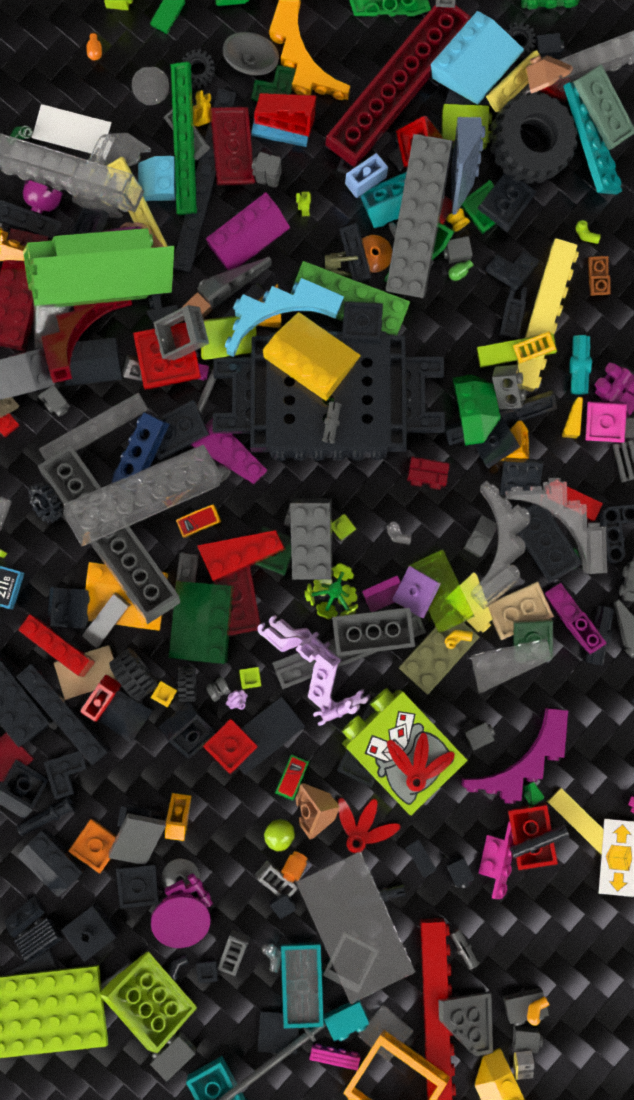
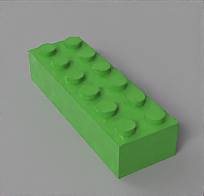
(393, 307)

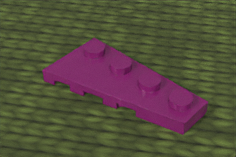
(232, 454)

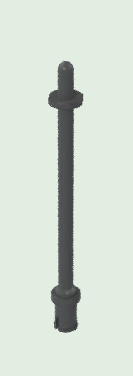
(309, 1034)

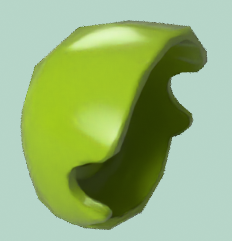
(279, 835)

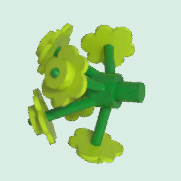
(345, 594)

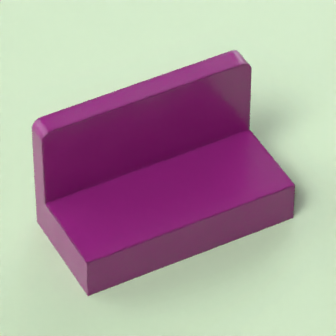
(381, 594)

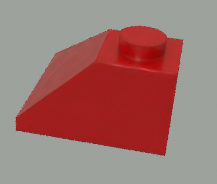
(419, 127)

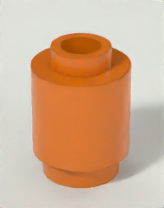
(294, 867)

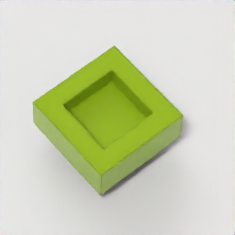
(342, 527)
(250, 677)

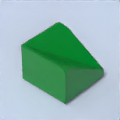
(532, 793)

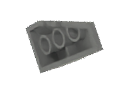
(222, 286)

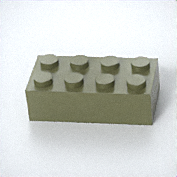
(433, 659)

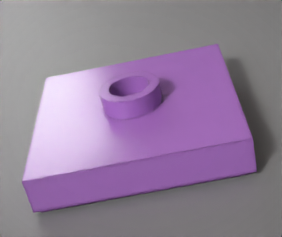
(416, 591)

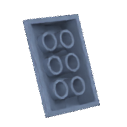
(465, 158)

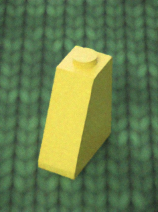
(482, 617)

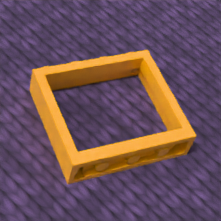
(408, 1056)

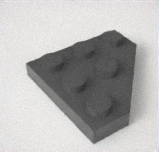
(469, 1021)

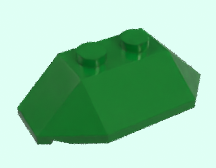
(476, 407)

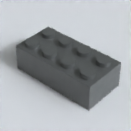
(311, 538)

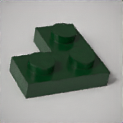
(282, 83)

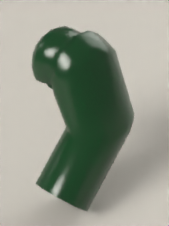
(22, 132)

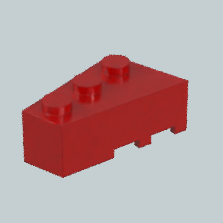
(286, 112)

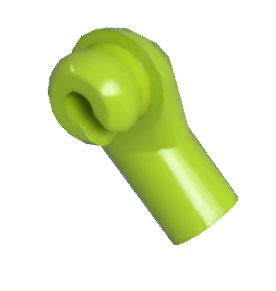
(584, 233)

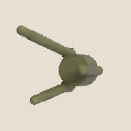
(334, 261)

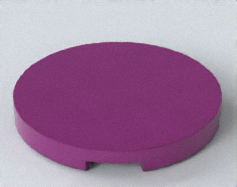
(180, 921)

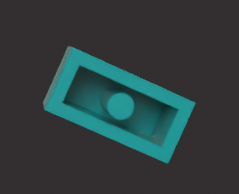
(346, 1020)

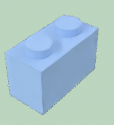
(366, 175)

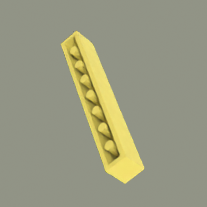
(548, 305)

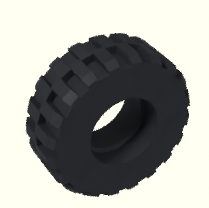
(551, 120)

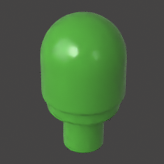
(459, 270)

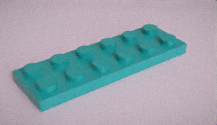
(596, 152)

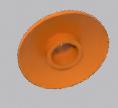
(383, 259)

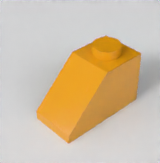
(521, 434)
(177, 817)

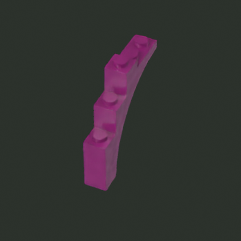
(531, 766)

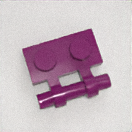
(194, 885)

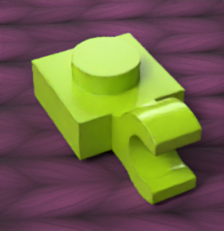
(303, 202)

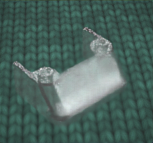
(107, 150)

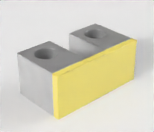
(523, 1065)

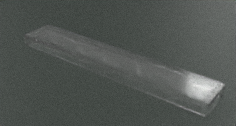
(97, 426)

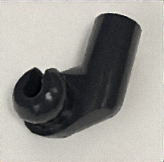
(175, 964)

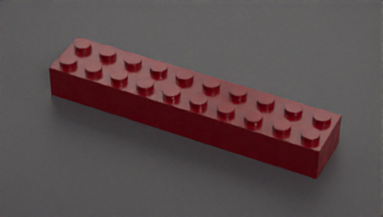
(394, 85)

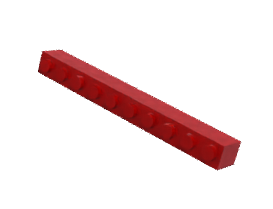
(436, 987)

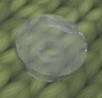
(150, 85)

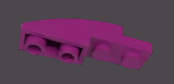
(575, 619)

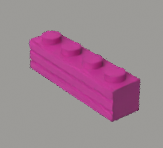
(335, 1057)

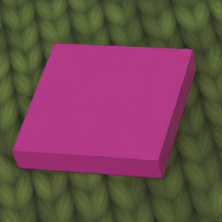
(606, 421)

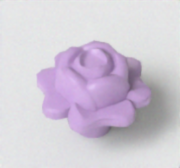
(237, 699)

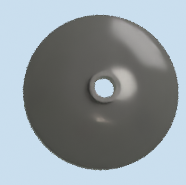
(250, 53)

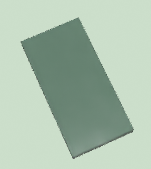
(604, 107)

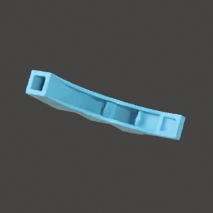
(306, 298)

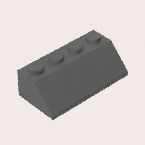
(373, 632)

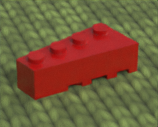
(236, 554)

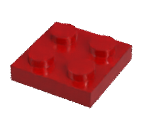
(230, 746)

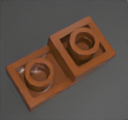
(598, 275)

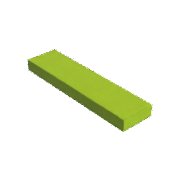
(505, 352)

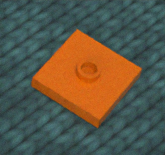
(93, 845)

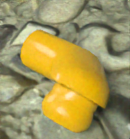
(456, 636)

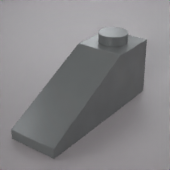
(626, 626)

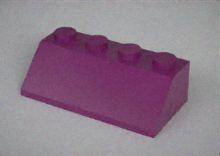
(248, 232)

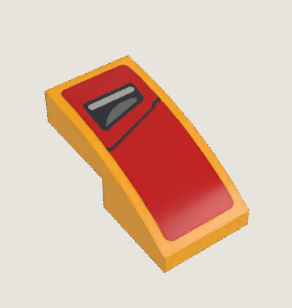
(198, 521)

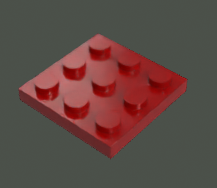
(161, 371)

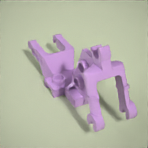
(324, 669)

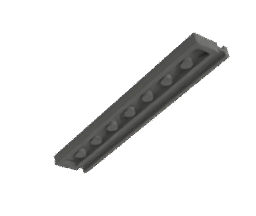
(297, 669)

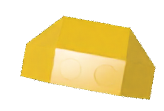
(496, 1079)

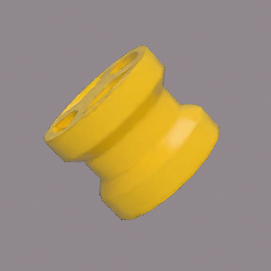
(458, 221)

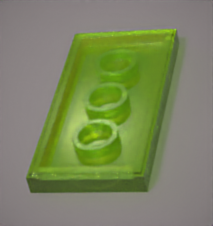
(449, 603)

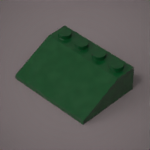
(201, 622)

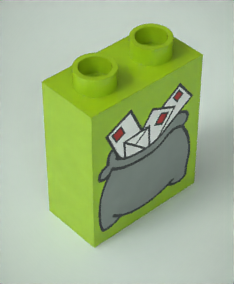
(403, 723)

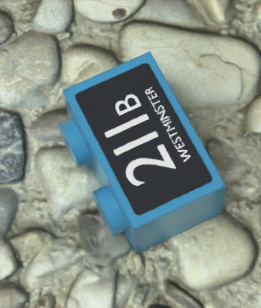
(9, 586)

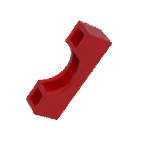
(56, 646)

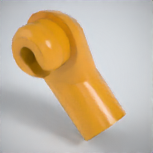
(534, 1010)

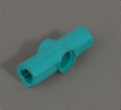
(580, 365)

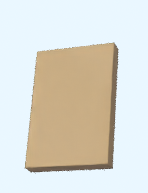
(520, 605)
(75, 685)

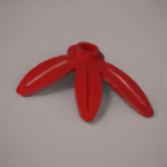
(418, 769)
(365, 821)

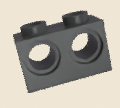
(506, 388)

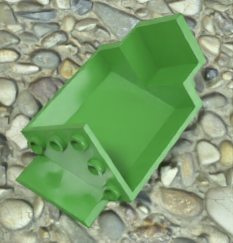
(97, 268)

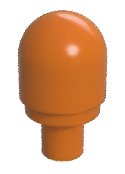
(94, 47)

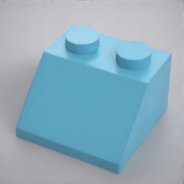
(158, 178)

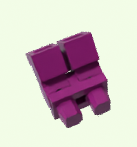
(612, 387)

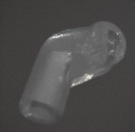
(396, 535)
(274, 955)

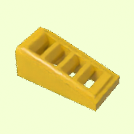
(547, 335)
(573, 424)

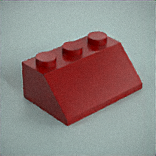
(531, 822)

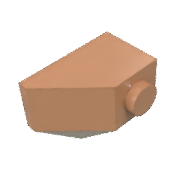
(545, 71)
(317, 809)

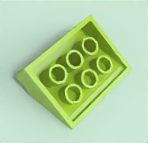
(148, 1002)

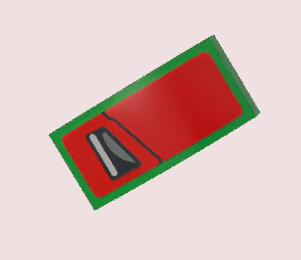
(292, 777)

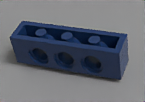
(148, 446)

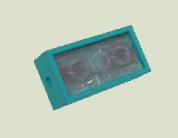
(302, 985)

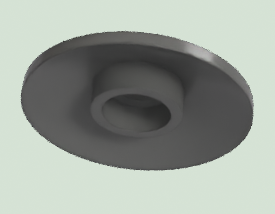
(177, 868)

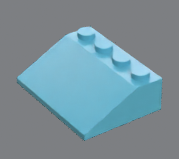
(476, 58)

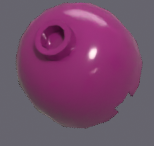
(41, 197)

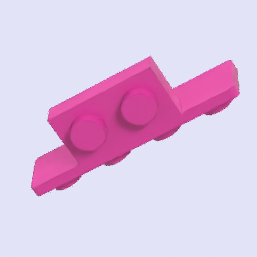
(497, 861)

